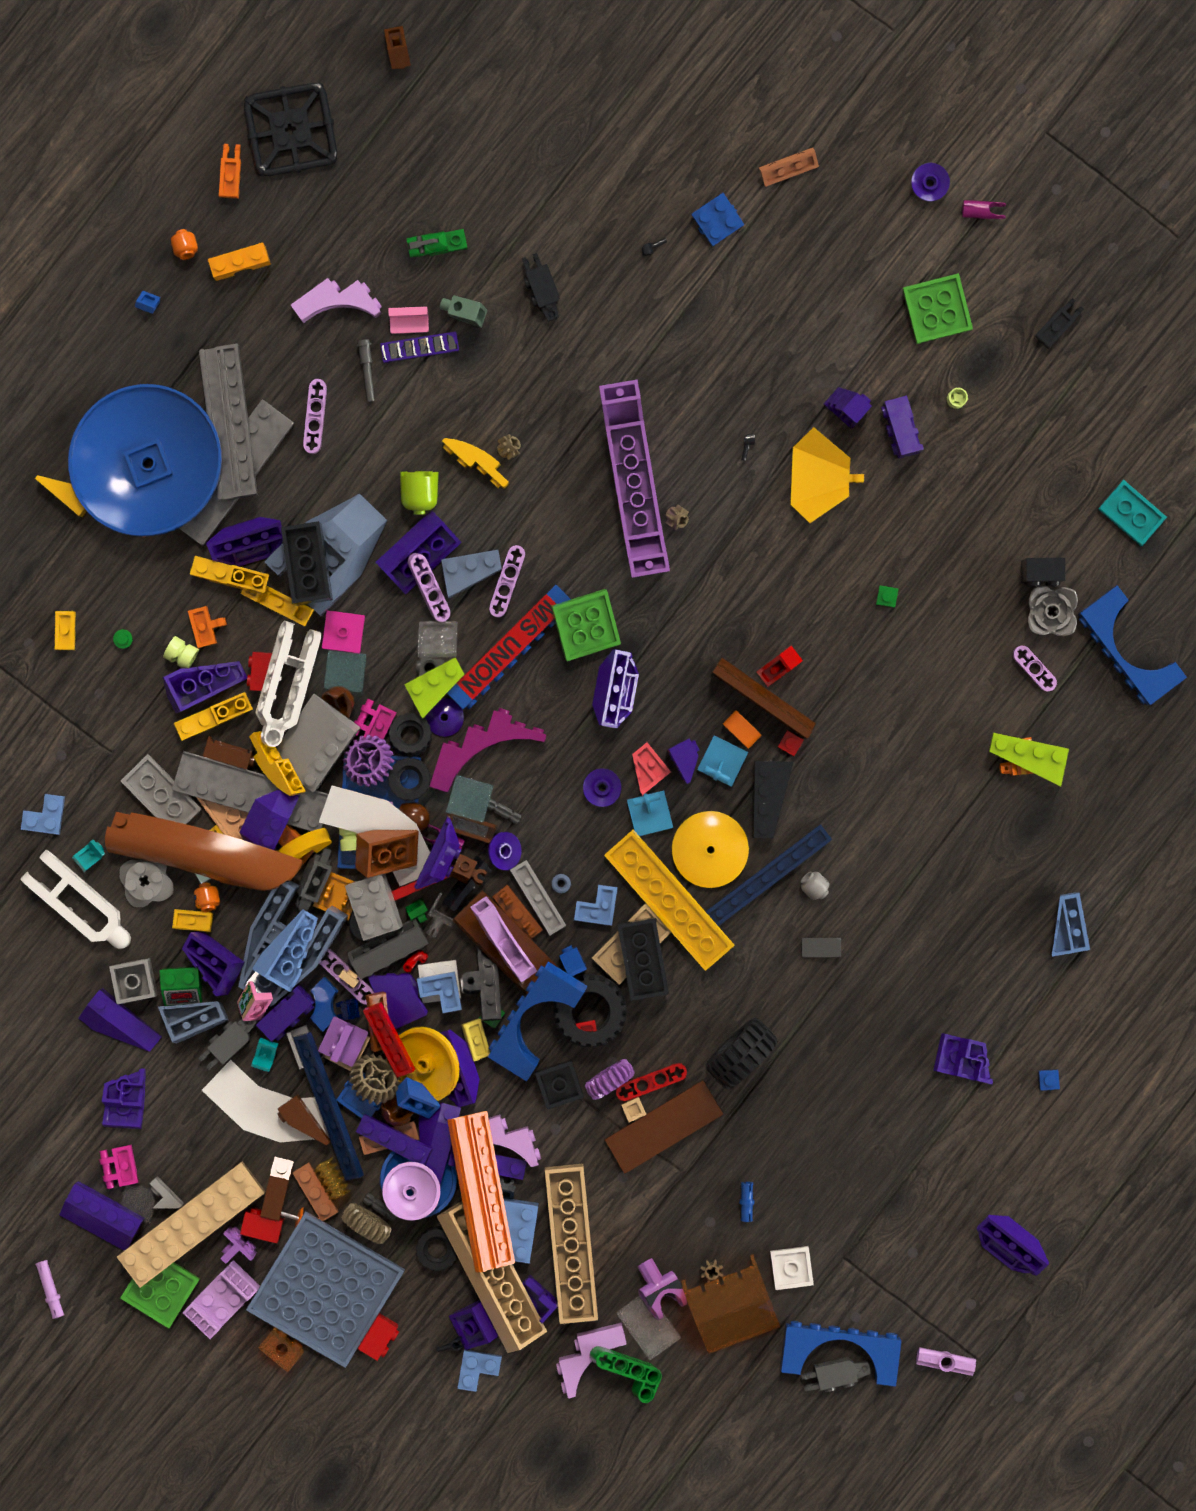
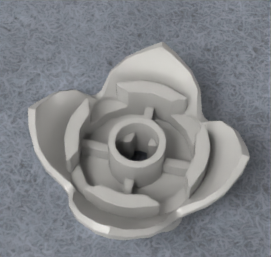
(1064, 602)
(139, 895)

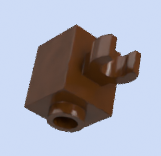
(464, 870)

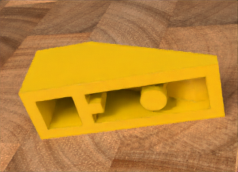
(64, 492)

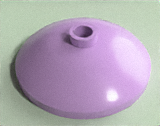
(412, 1177)

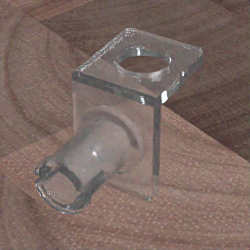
(439, 919)

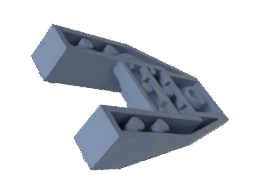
(349, 539)
(267, 928)

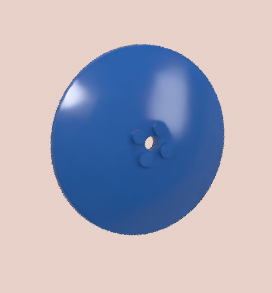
(139, 426)

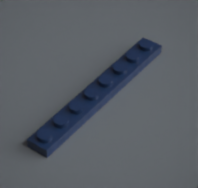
(769, 875)
(328, 1106)

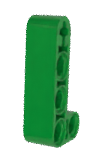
(624, 1368)

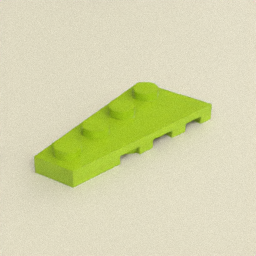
(1039, 758)

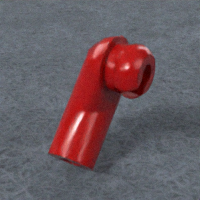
(411, 961)

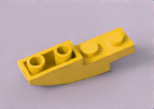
(471, 455)
(229, 575)
(213, 716)
(276, 769)

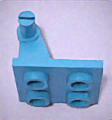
(722, 761)
(650, 813)

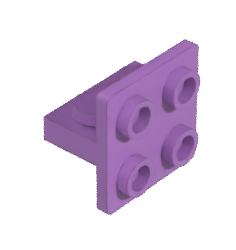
(343, 1041)
(237, 1243)

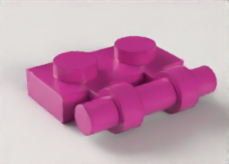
(380, 722)
(124, 1165)

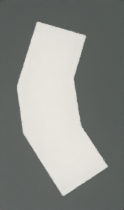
(366, 813)
(254, 1106)

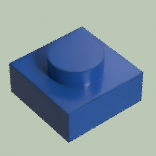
(147, 302)
(1049, 1079)

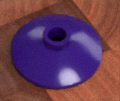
(937, 175)
(452, 724)
(598, 797)
(510, 850)

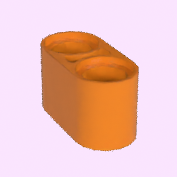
(742, 729)

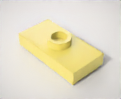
(476, 1039)

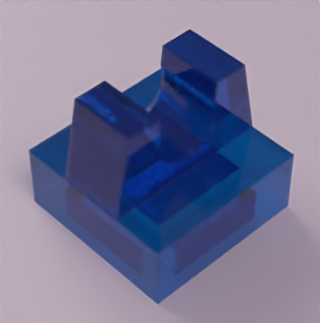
(349, 1009)

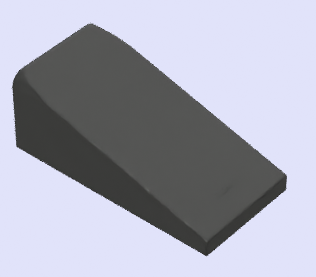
(821, 947)

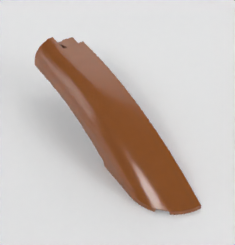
(199, 851)

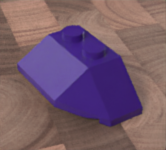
(246, 541)
(615, 688)
(268, 818)
(440, 857)
(468, 1081)
(1012, 1244)

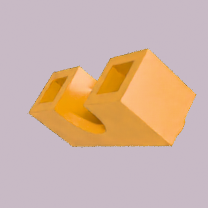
(232, 262)

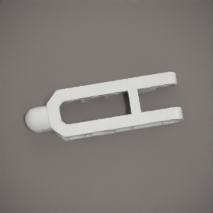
(272, 728)
(112, 932)

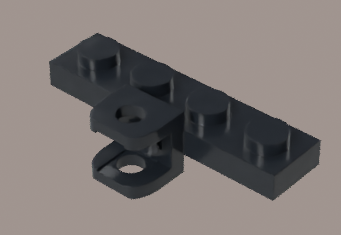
(487, 984)

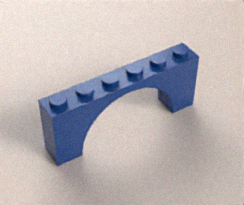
(1100, 620)
(550, 985)
(802, 1339)

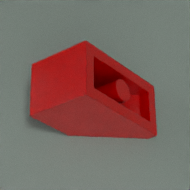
(779, 666)

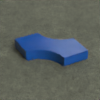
(324, 996)

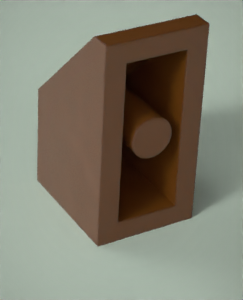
(397, 47)

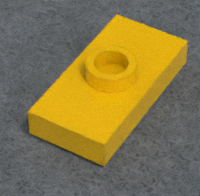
(65, 630)
(192, 920)

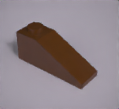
(299, 1117)
(277, 1188)

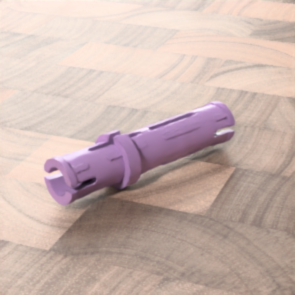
(52, 1297)

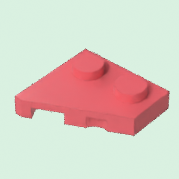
(648, 767)

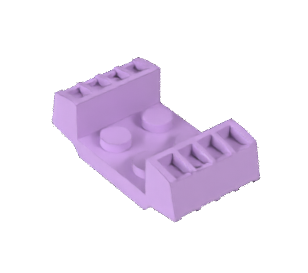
(221, 1299)

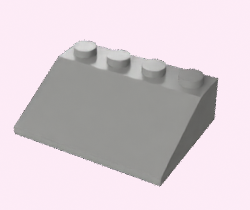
(317, 741)

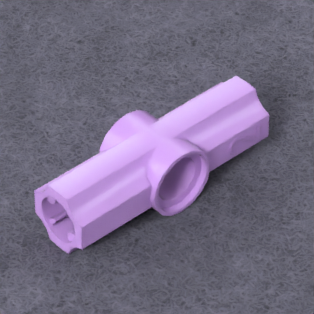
(933, 1359)

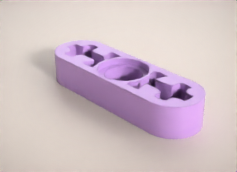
(1040, 682)

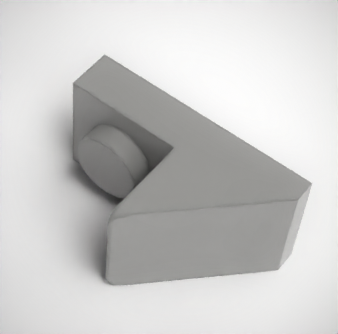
(169, 1199)

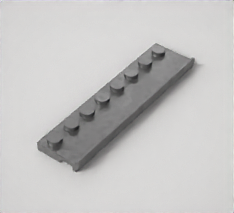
(228, 412)
(266, 431)
(240, 788)

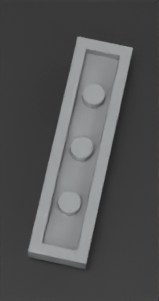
(538, 897)

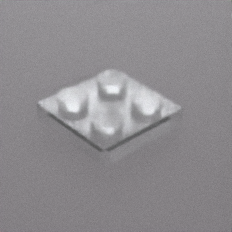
(437, 639)

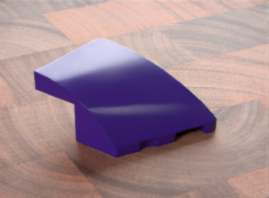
(401, 996)
(963, 1058)
(124, 1101)

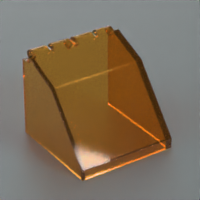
(732, 1310)

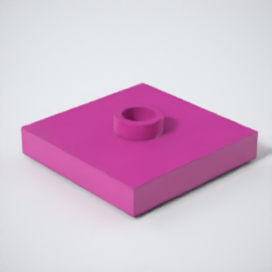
(343, 631)

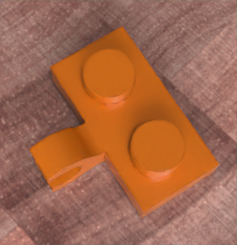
(203, 626)

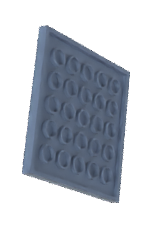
(325, 1289)

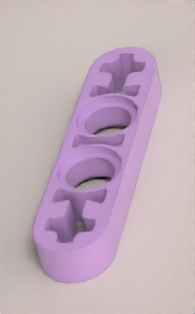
(315, 416)
(504, 580)
(432, 585)
(324, 963)

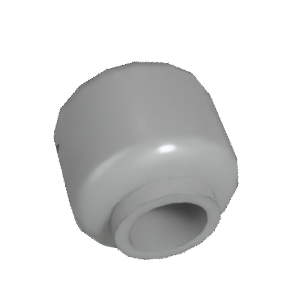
(815, 885)

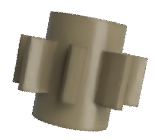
(508, 446)
(677, 517)
(714, 1276)

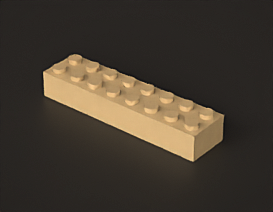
(191, 1224)
(571, 1243)
(497, 1288)

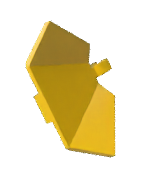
(819, 476)

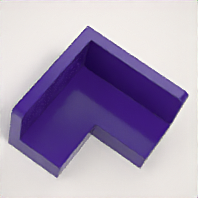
(542, 1299)

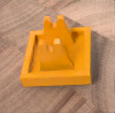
(335, 894)

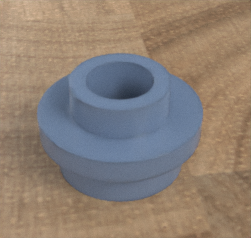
(565, 888)

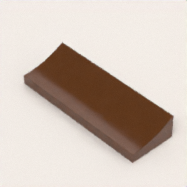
(763, 698)
(470, 926)
(663, 1126)

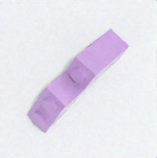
(326, 297)
(502, 939)
(517, 1140)
(573, 1365)

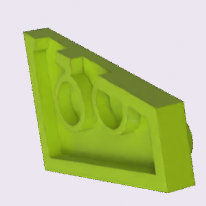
(433, 685)

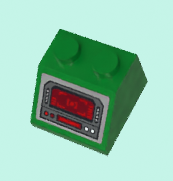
(181, 986)

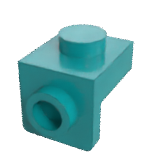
(89, 855)
(264, 1055)

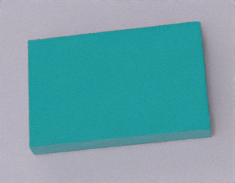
(1132, 513)

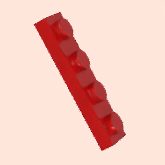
(389, 1039)

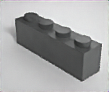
(387, 948)

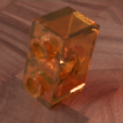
(283, 1359)

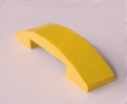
(281, 604)
(313, 840)

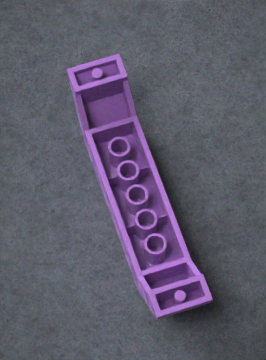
(633, 478)

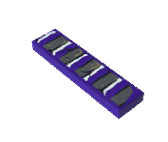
(419, 347)

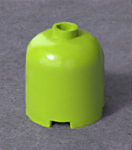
(419, 490)

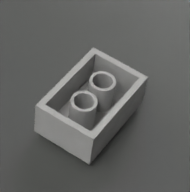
(373, 906)

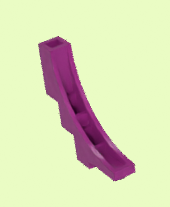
(500, 729)

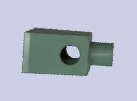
(471, 312)

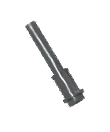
(365, 359)

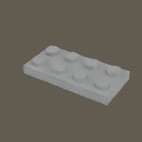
(154, 790)

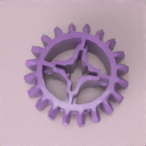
(356, 766)
(609, 1079)

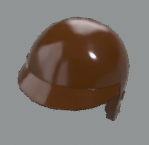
(340, 699)
(416, 813)
(394, 1114)

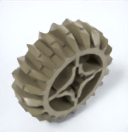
(373, 1085)
(366, 1223)

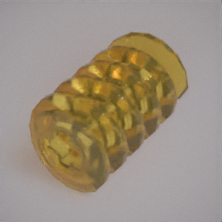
(331, 1179)

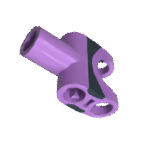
(659, 1286)

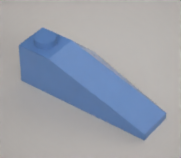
(284, 956)

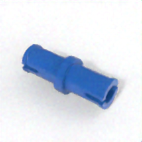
(746, 1201)

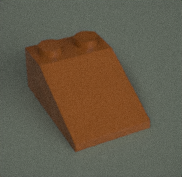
(386, 851)

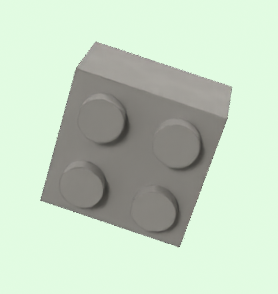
(133, 981)

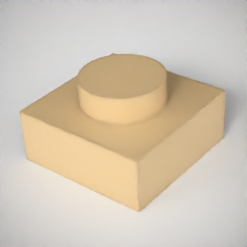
(349, 977)
(633, 1109)

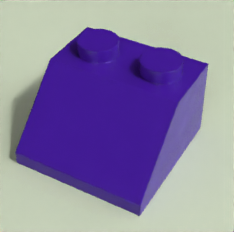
(473, 1325)

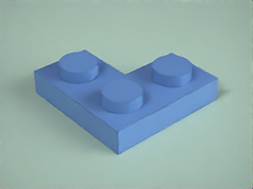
(49, 820)
(598, 912)
(445, 986)
(475, 1363)

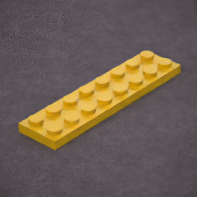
(669, 900)

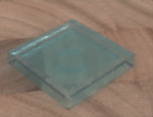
(345, 670)
(469, 798)

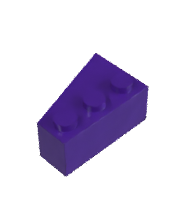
(848, 406)
(901, 427)
(214, 961)
(286, 1013)

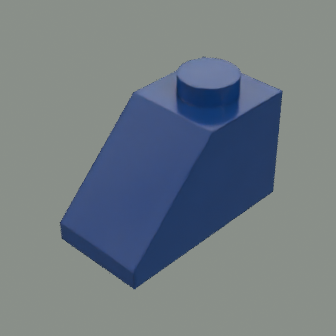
(572, 960)
(416, 1098)

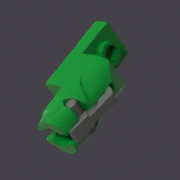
(437, 243)

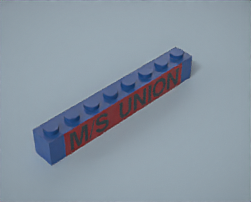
(506, 650)

